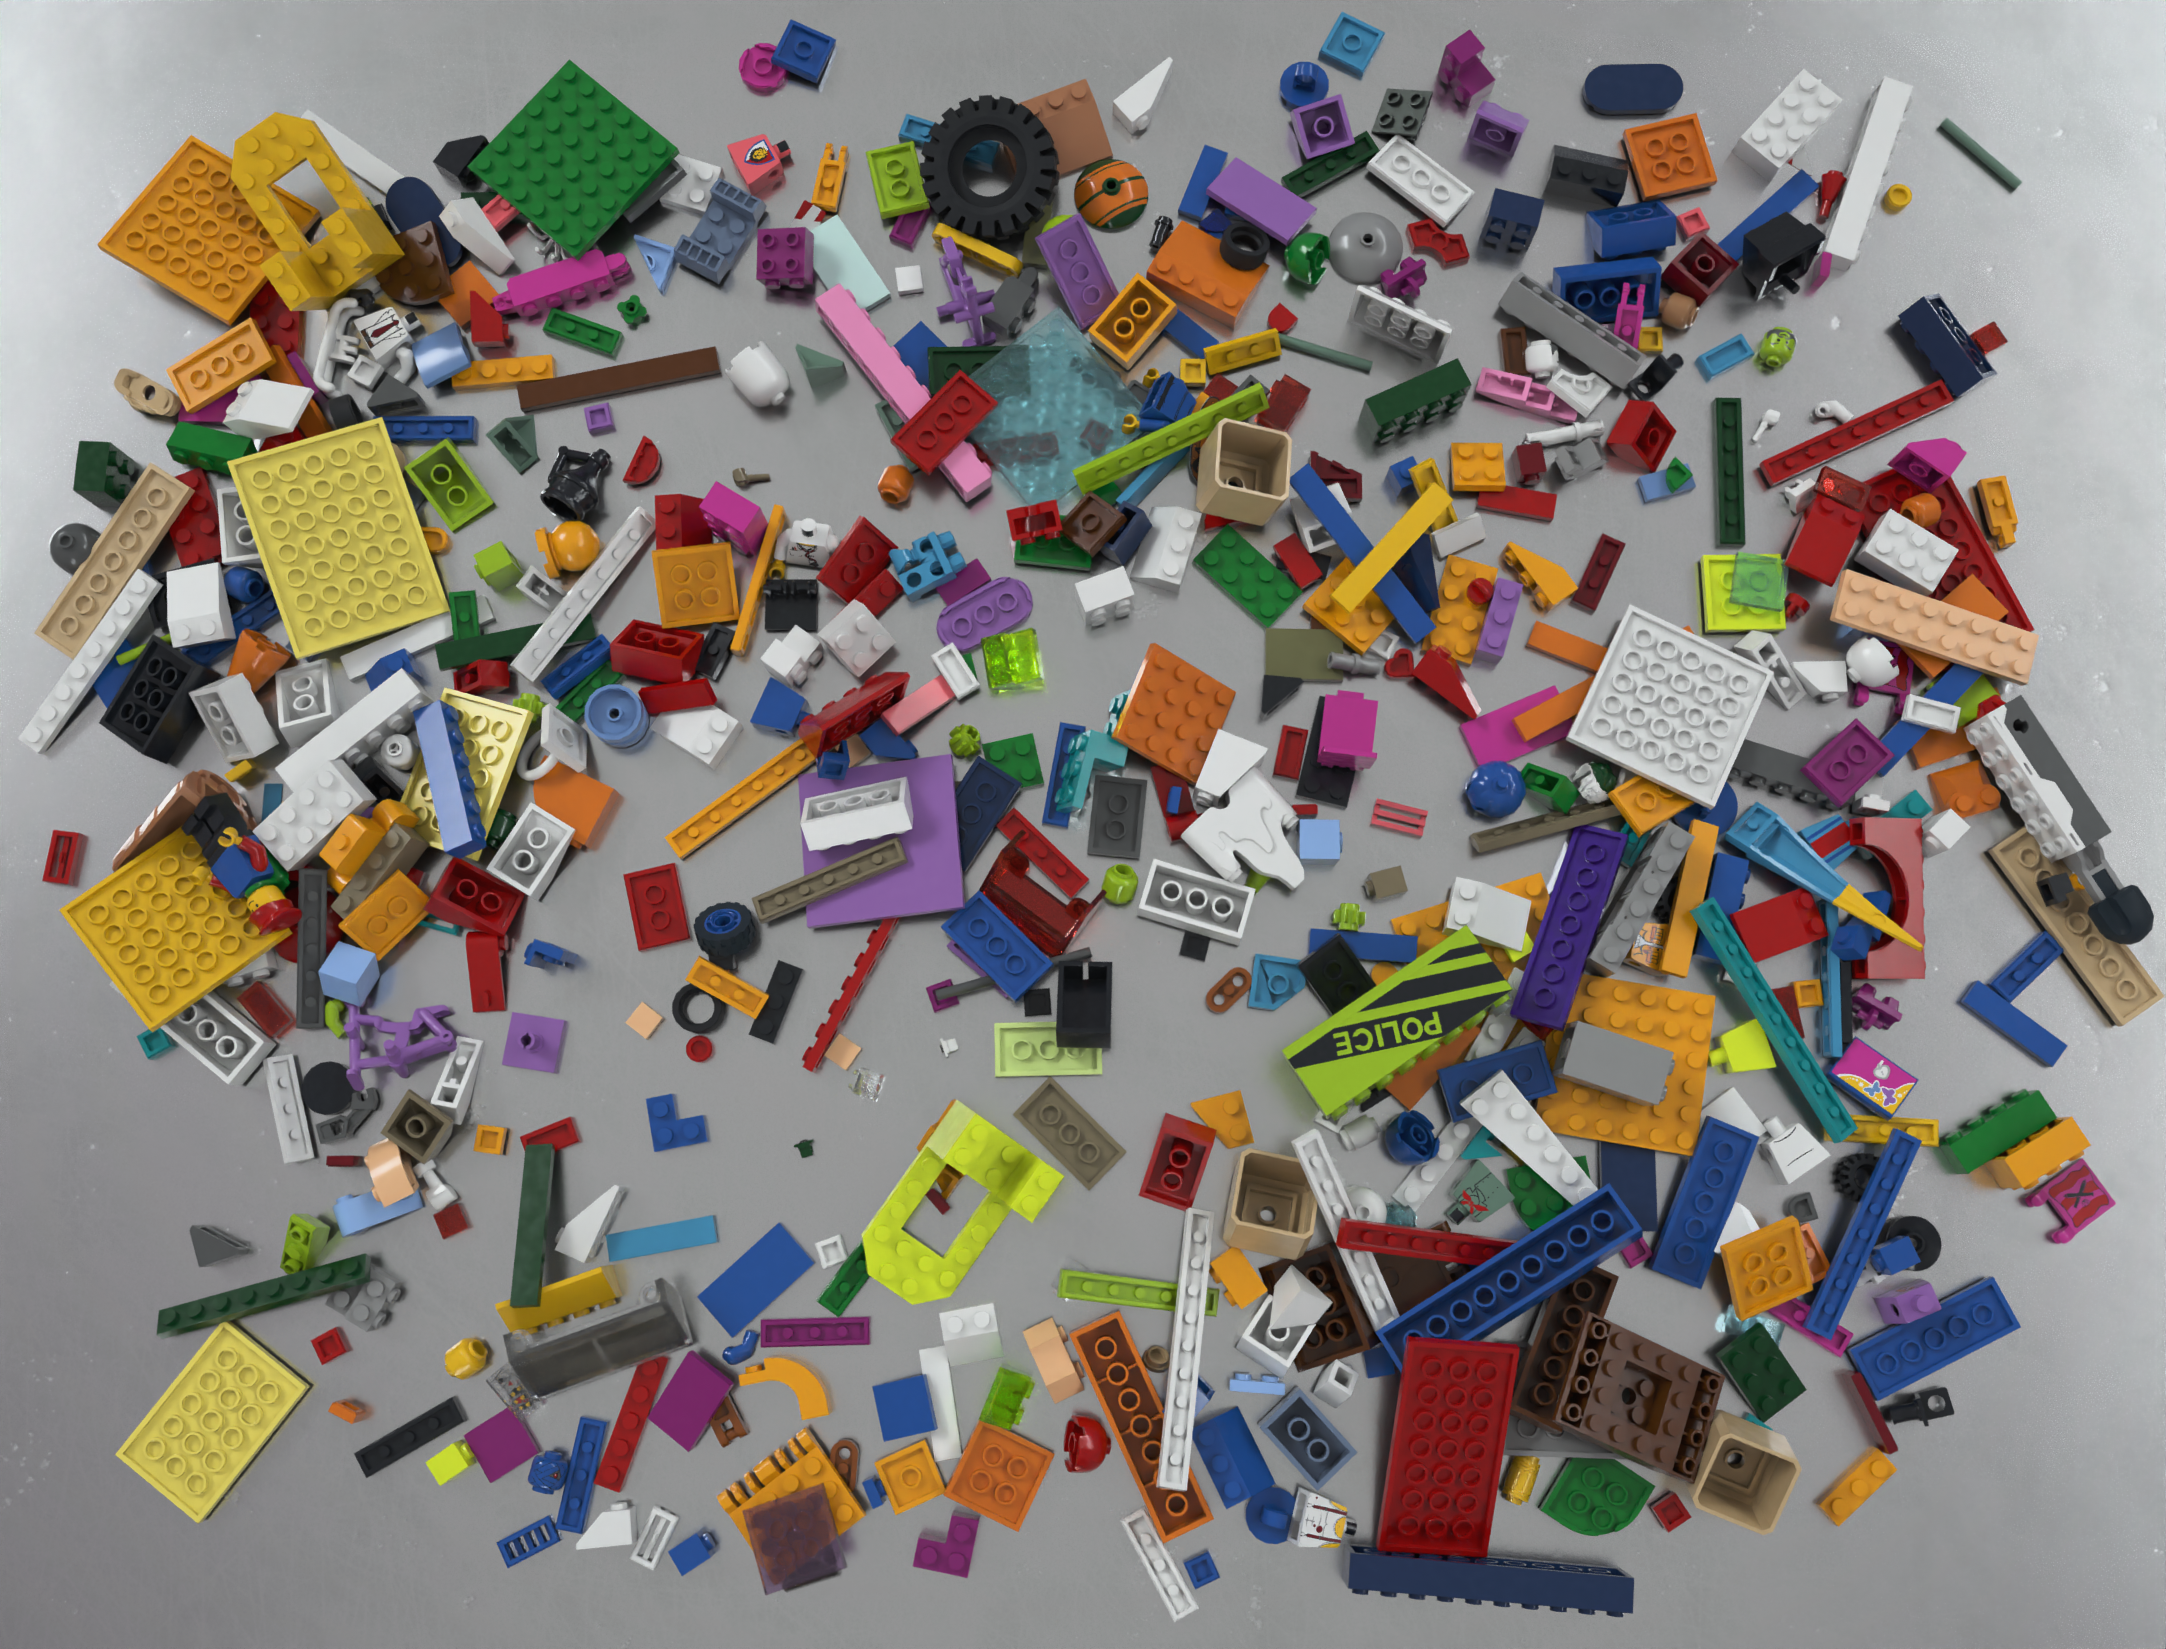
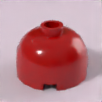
(1086, 1444)

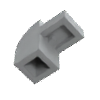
(1581, 458)

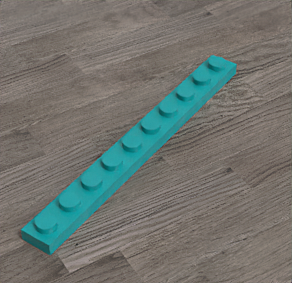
(1774, 1020)

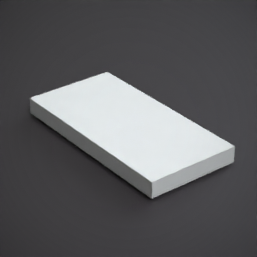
(1420, 180)

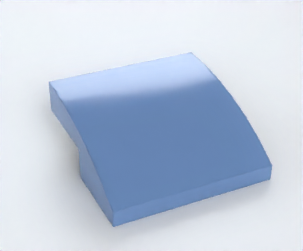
(441, 355)

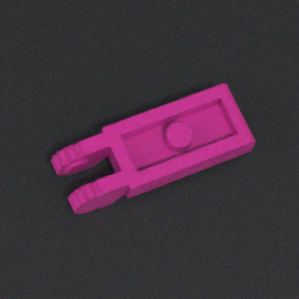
(1629, 316)

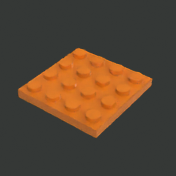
(1173, 713)

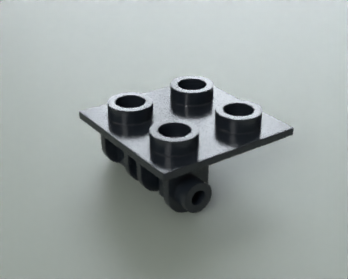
(790, 604)

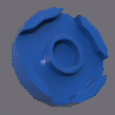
(1303, 84)
(1270, 1514)

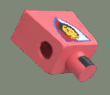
(758, 161)

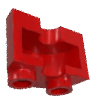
(1035, 521)

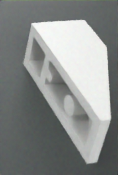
(1139, 102)
(475, 232)
(1763, 650)
(458, 1079)
(586, 1230)

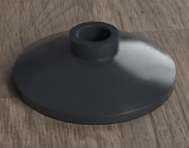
(1924, 1236)

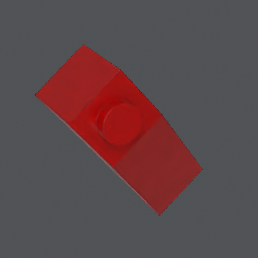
(1445, 677)

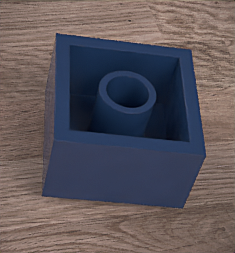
(1511, 219)

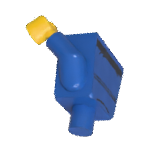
(1164, 405)

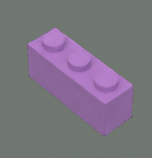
(1498, 621)

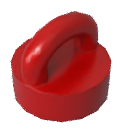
(1479, 591)
(1795, 605)

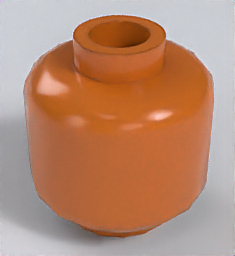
(895, 484)
(1922, 509)

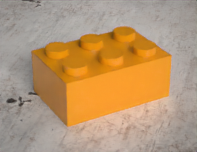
(1132, 321)
(2038, 1154)

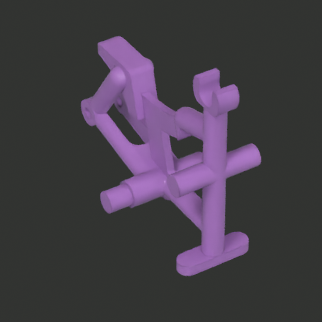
(967, 302)
(397, 1052)

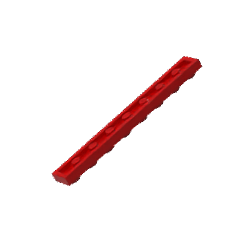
(1856, 432)
(851, 988)
(1418, 1242)

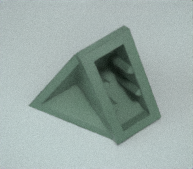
(819, 367)
(516, 440)

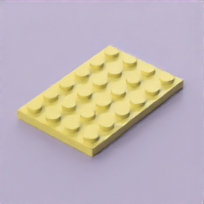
(492, 744)
(212, 1421)

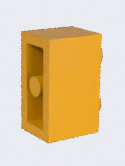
(1237, 1276)

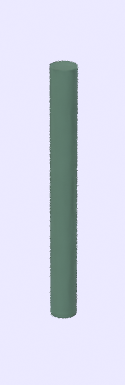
(1981, 153)
(1325, 352)

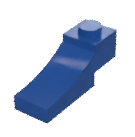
(1854, 939)

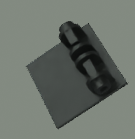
(1402, 113)

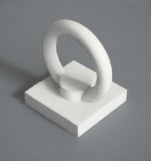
(561, 738)

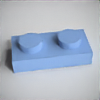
(1268, 1384)

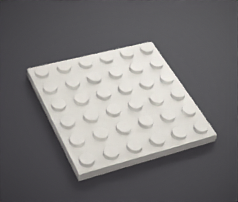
(1670, 706)

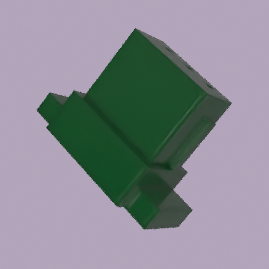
(805, 1148)

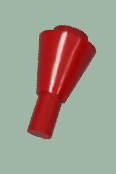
(1830, 188)

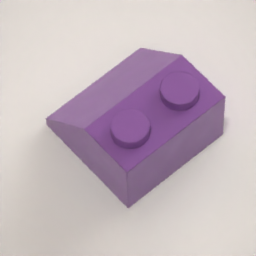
(1322, 126)
(1498, 128)

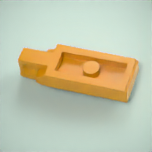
(1999, 509)

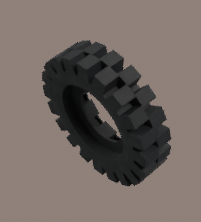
(1035, 168)

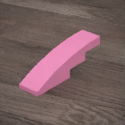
(1524, 395)

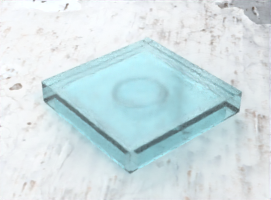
(1759, 582)

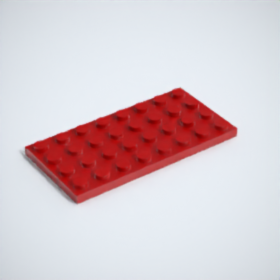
(1957, 529)
(1447, 1446)

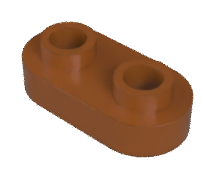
(1228, 990)
(846, 1466)

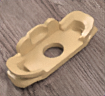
(133, 388)

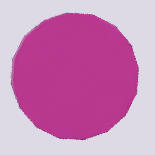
(758, 70)

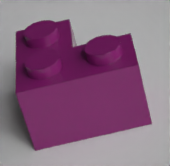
(1464, 71)
(949, 1554)

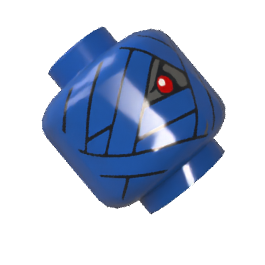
(547, 1472)

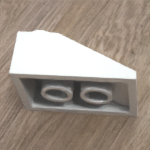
(266, 408)
(198, 606)
(305, 701)
(699, 731)
(532, 851)
(1489, 912)

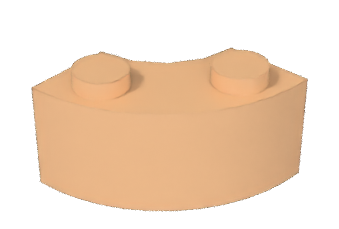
(390, 1172)
(1053, 1360)

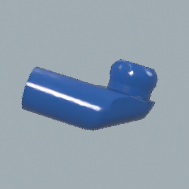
(741, 1352)

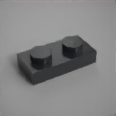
(715, 650)

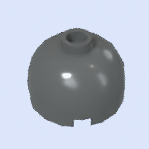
(72, 545)

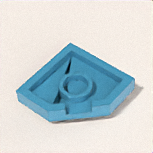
(1274, 981)

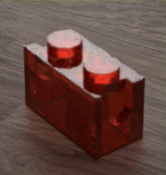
(1285, 404)

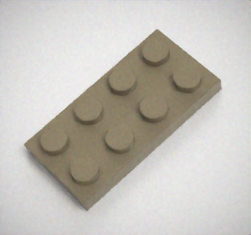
(1069, 1133)

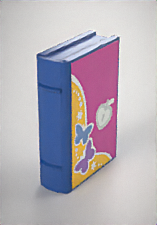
(1871, 1078)

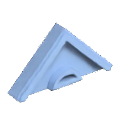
(658, 258)

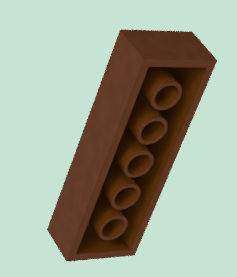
(1552, 1346)

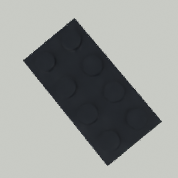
(1320, 782)

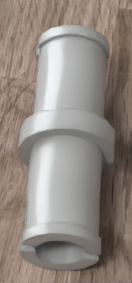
(1354, 663)

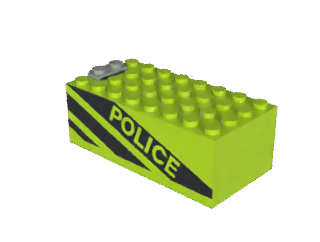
(1398, 1023)

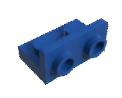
(540, 952)

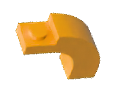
(800, 1377)

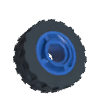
(724, 929)

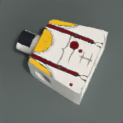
(1319, 1521)

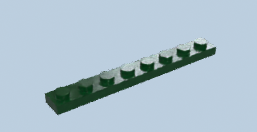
(264, 1296)

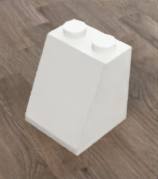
(1225, 765)

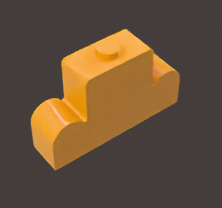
(359, 837)

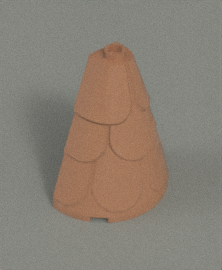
(175, 811)

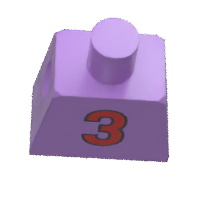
(1912, 1301)

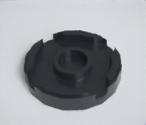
(327, 1088)

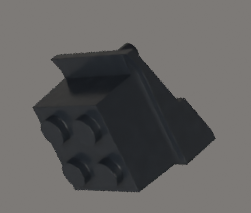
(1779, 253)

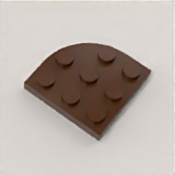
(422, 272)

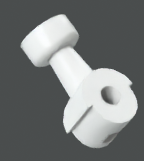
(438, 1194)

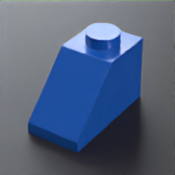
(389, 665)

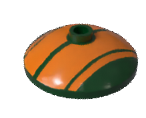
(1108, 207)

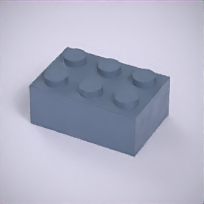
(1307, 1438)

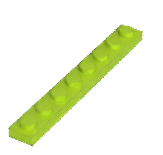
(1169, 439)

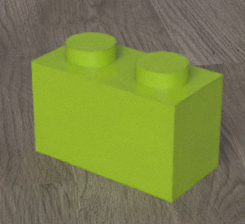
(498, 566)

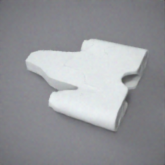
(1250, 830)

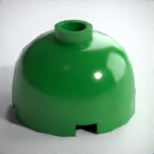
(1306, 257)

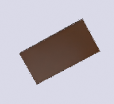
(1513, 347)

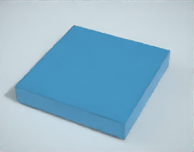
(1351, 44)

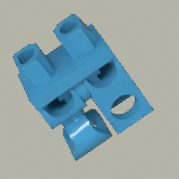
(935, 565)

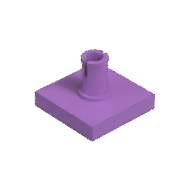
(534, 1042)

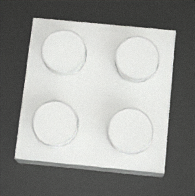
(694, 189)

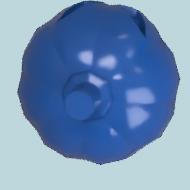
(1496, 789)

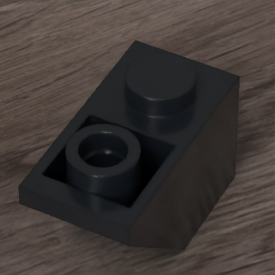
(457, 155)

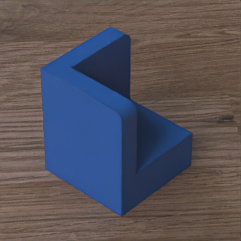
(832, 764)

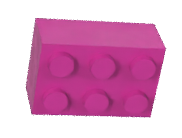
(734, 519)

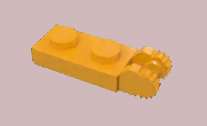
(830, 179)

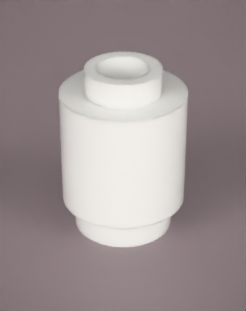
(1359, 1132)

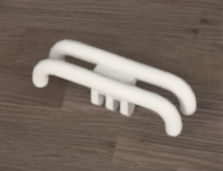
(336, 345)

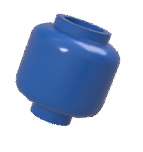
(243, 584)

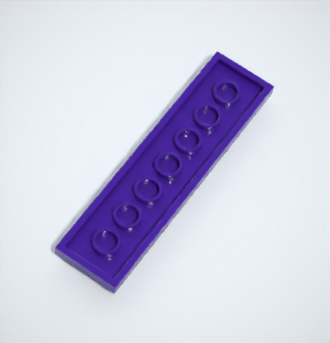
(1569, 927)

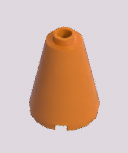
(257, 658)

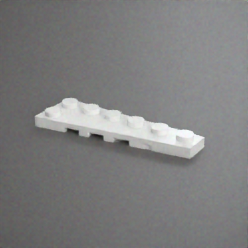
(1516, 1124)

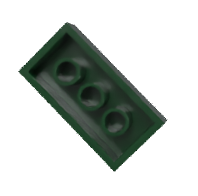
(1415, 401)

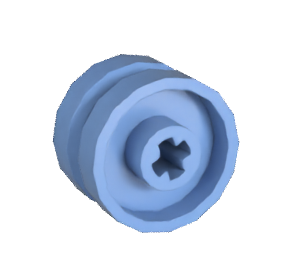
(621, 702)

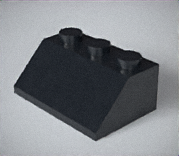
(1586, 176)

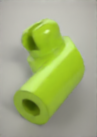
(332, 1019)

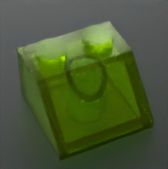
(1006, 1396)

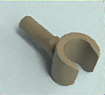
(741, 478)

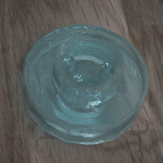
(1400, 1215)

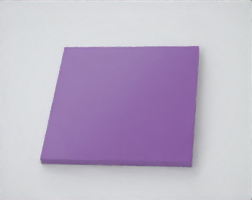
(934, 868)

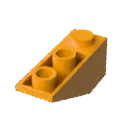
(1545, 578)

